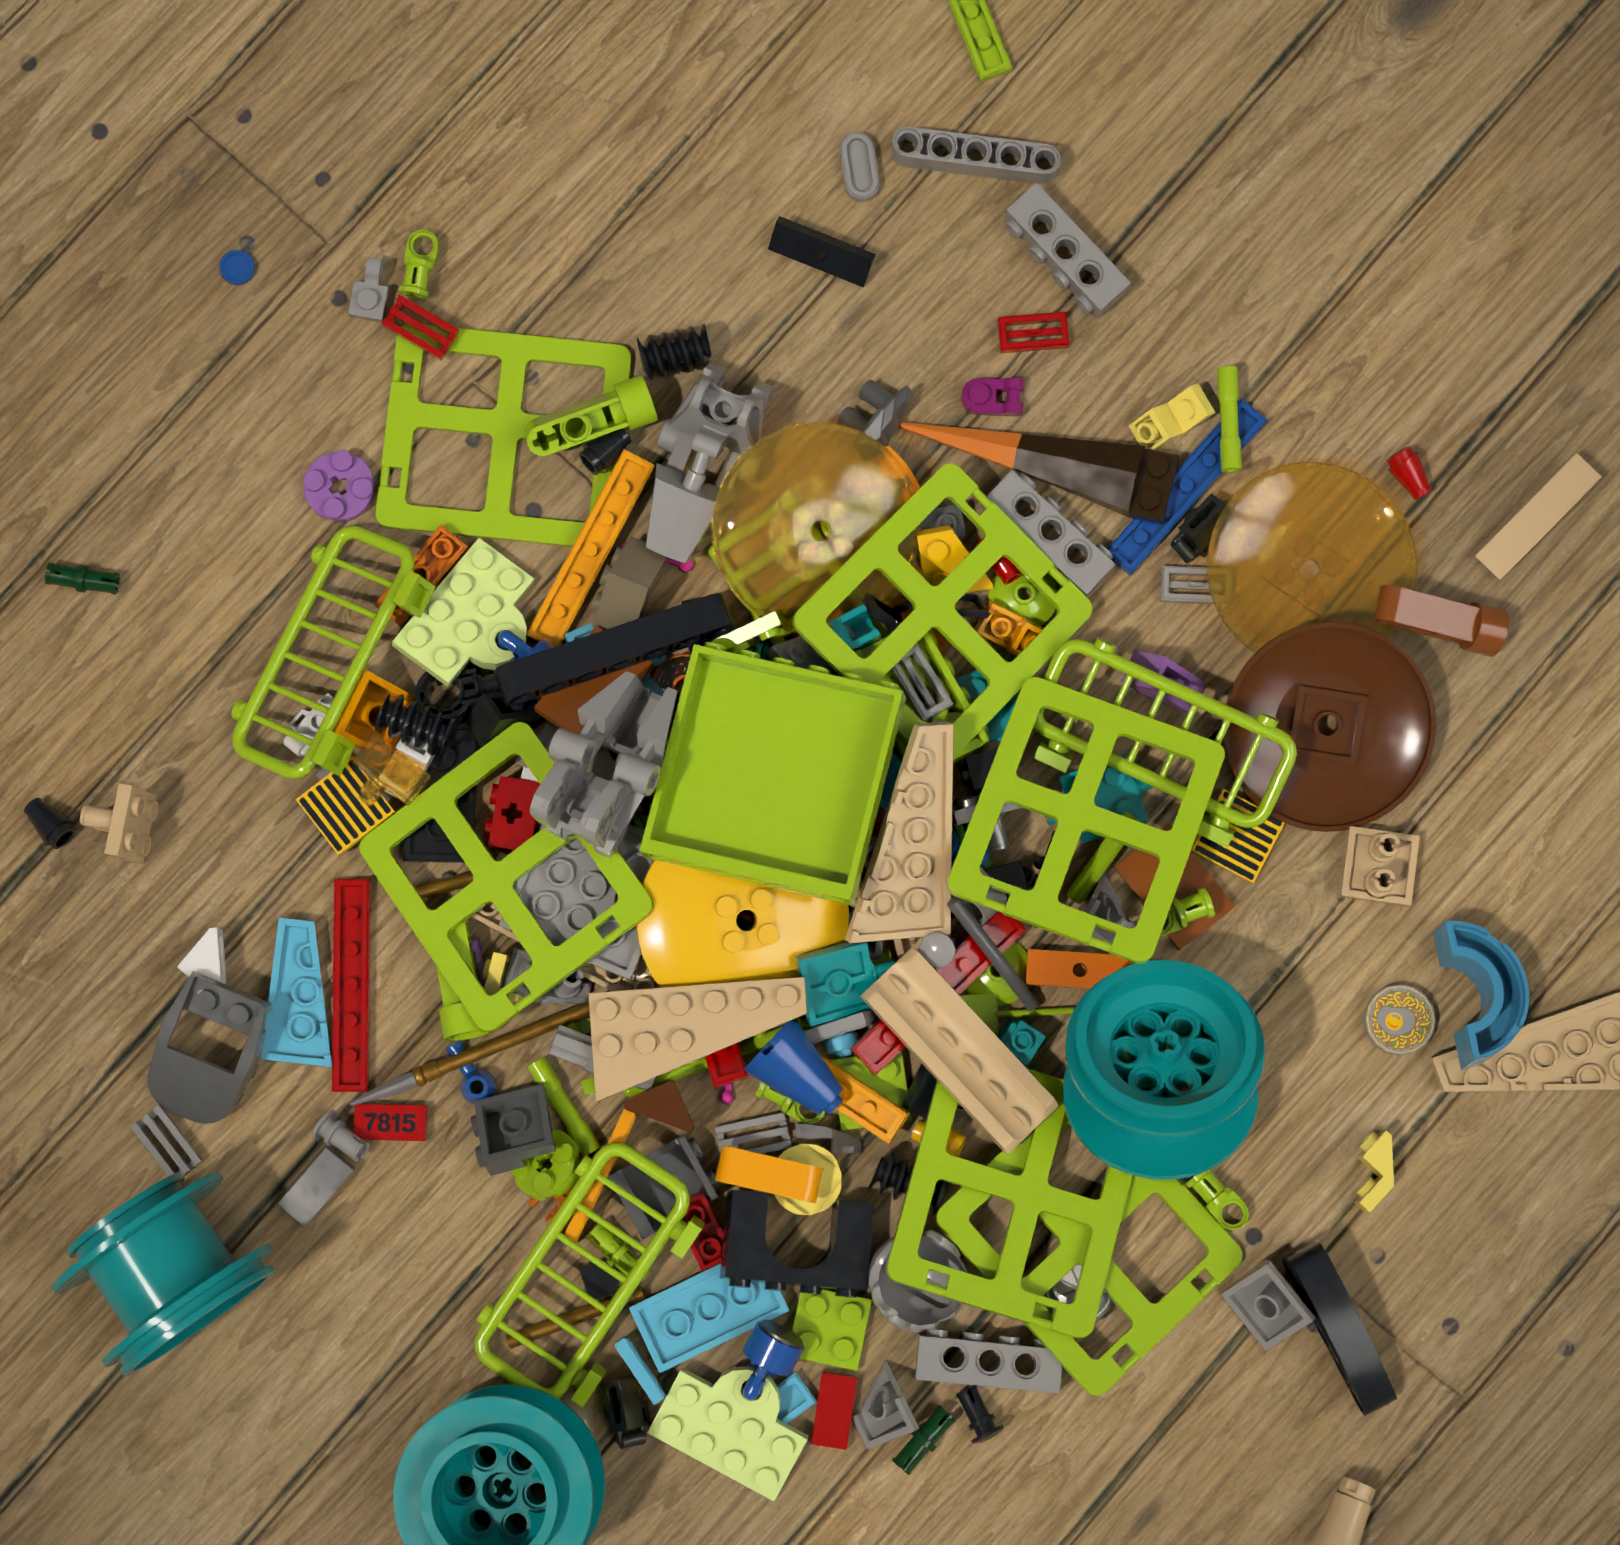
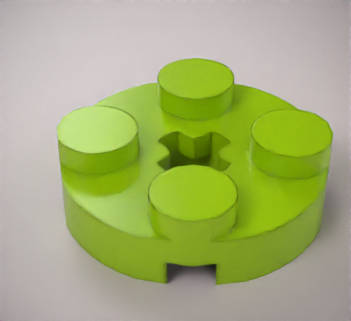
(559, 1178)

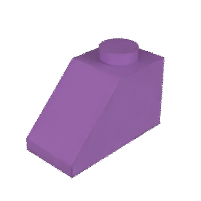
(1169, 669)

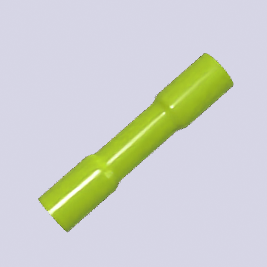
(1228, 396)
(575, 1125)

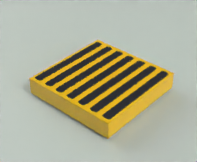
(338, 811)
(1248, 845)

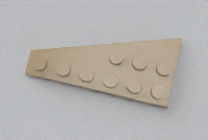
(912, 858)
(665, 1028)
(1551, 1054)

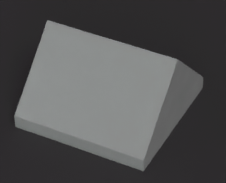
(1267, 1304)

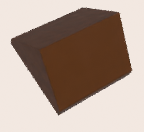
(664, 1105)

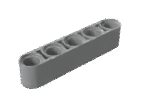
(991, 147)

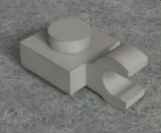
(370, 297)

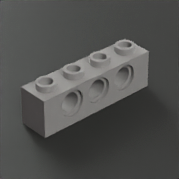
(1039, 207)
(1097, 561)
(931, 1366)

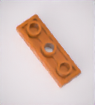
(437, 559)
(1056, 968)

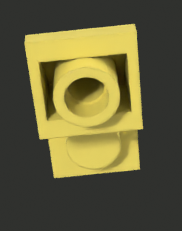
(1172, 419)
(1378, 1157)

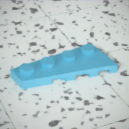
(297, 1017)

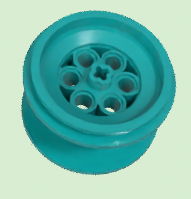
(1178, 1032)
(162, 1269)
(509, 1419)

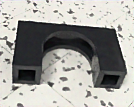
(749, 1259)

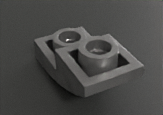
(316, 1185)

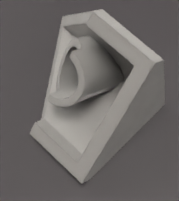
(1106, 905)
(884, 1411)

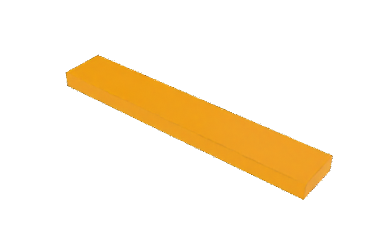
(591, 548)

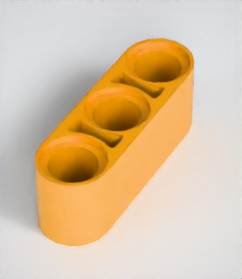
(769, 1174)

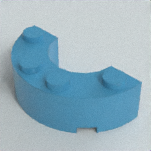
(1499, 982)

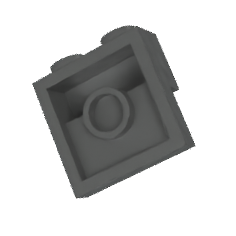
(512, 1129)

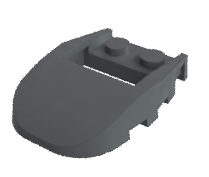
(195, 1086)

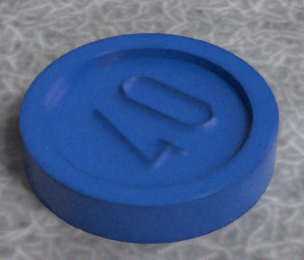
(237, 267)

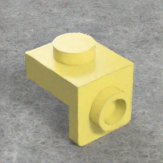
(494, 974)

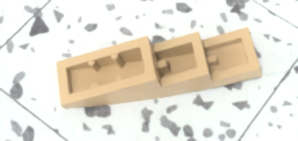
(1538, 516)

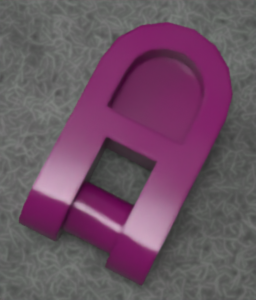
(980, 396)

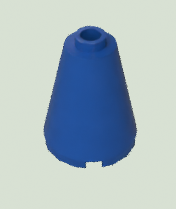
(796, 1070)

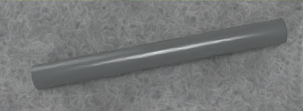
(993, 953)

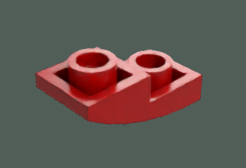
(709, 1242)

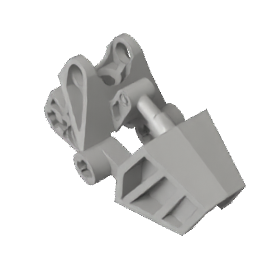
(706, 424)
(623, 721)

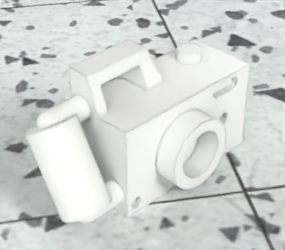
(307, 727)

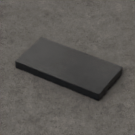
(430, 842)

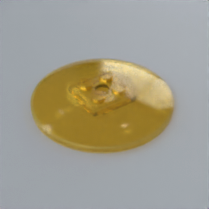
(777, 496)
(1307, 515)

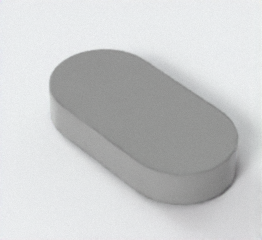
(859, 167)

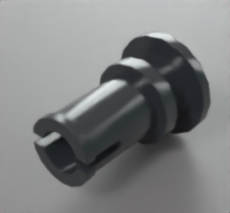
(978, 1415)

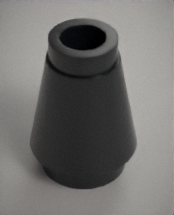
(604, 451)
(49, 823)

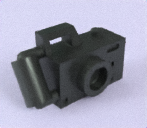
(1197, 529)
(625, 1411)

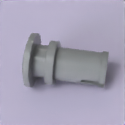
(938, 949)
(337, 1134)

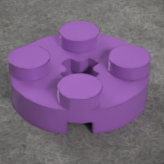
(335, 506)

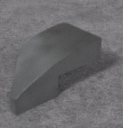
(839, 1141)

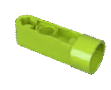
(628, 404)
(454, 1018)

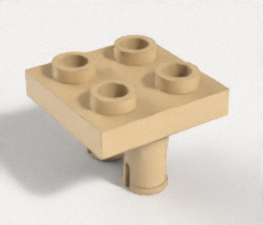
(126, 823)
(1379, 866)

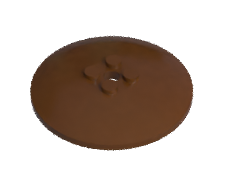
(1379, 735)

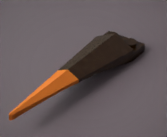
(1109, 474)

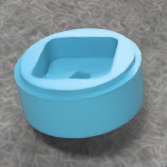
(840, 1044)

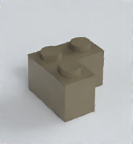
(627, 584)

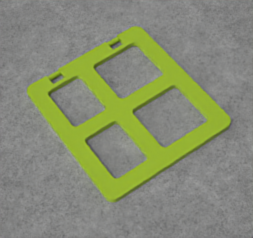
(503, 423)
(936, 604)
(1079, 814)
(495, 884)
(1029, 1196)
(1148, 1320)

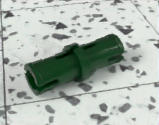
(82, 578)
(924, 1440)

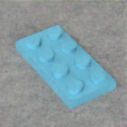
(701, 1316)

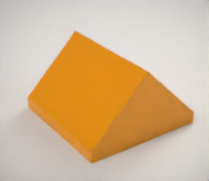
(363, 707)

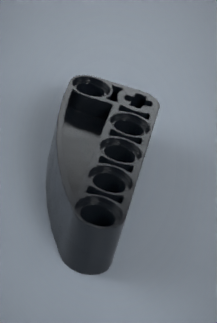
(1340, 1326)

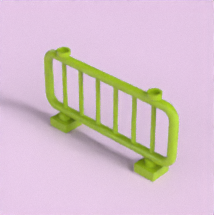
(328, 748)
(1216, 826)
(671, 1227)

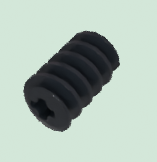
(674, 351)
(414, 725)
(897, 1176)

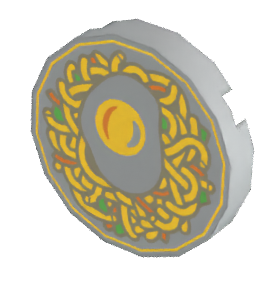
(1399, 1020)

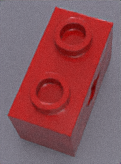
(506, 795)

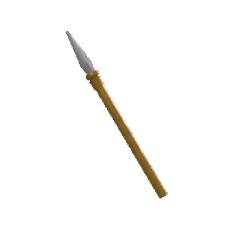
(435, 1070)

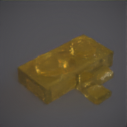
(389, 771)

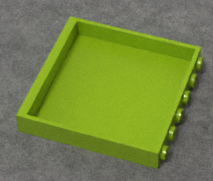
(773, 773)

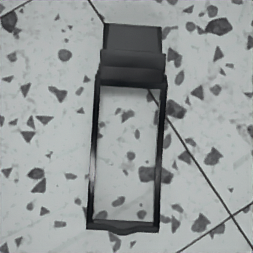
(892, 618)

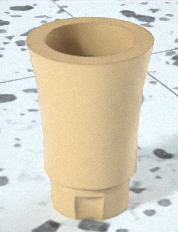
(1346, 1515)

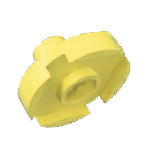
(830, 1182)

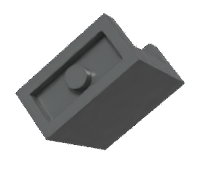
(681, 1160)

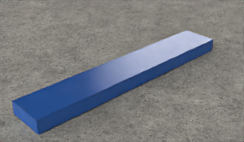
(1189, 484)

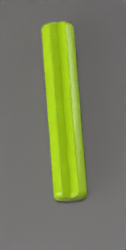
(1095, 868)

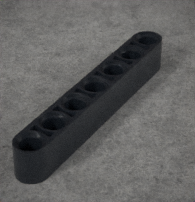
(613, 649)

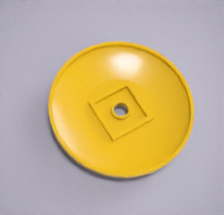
(696, 936)

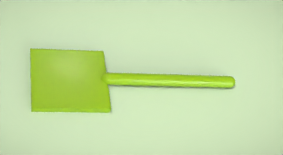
(987, 1010)

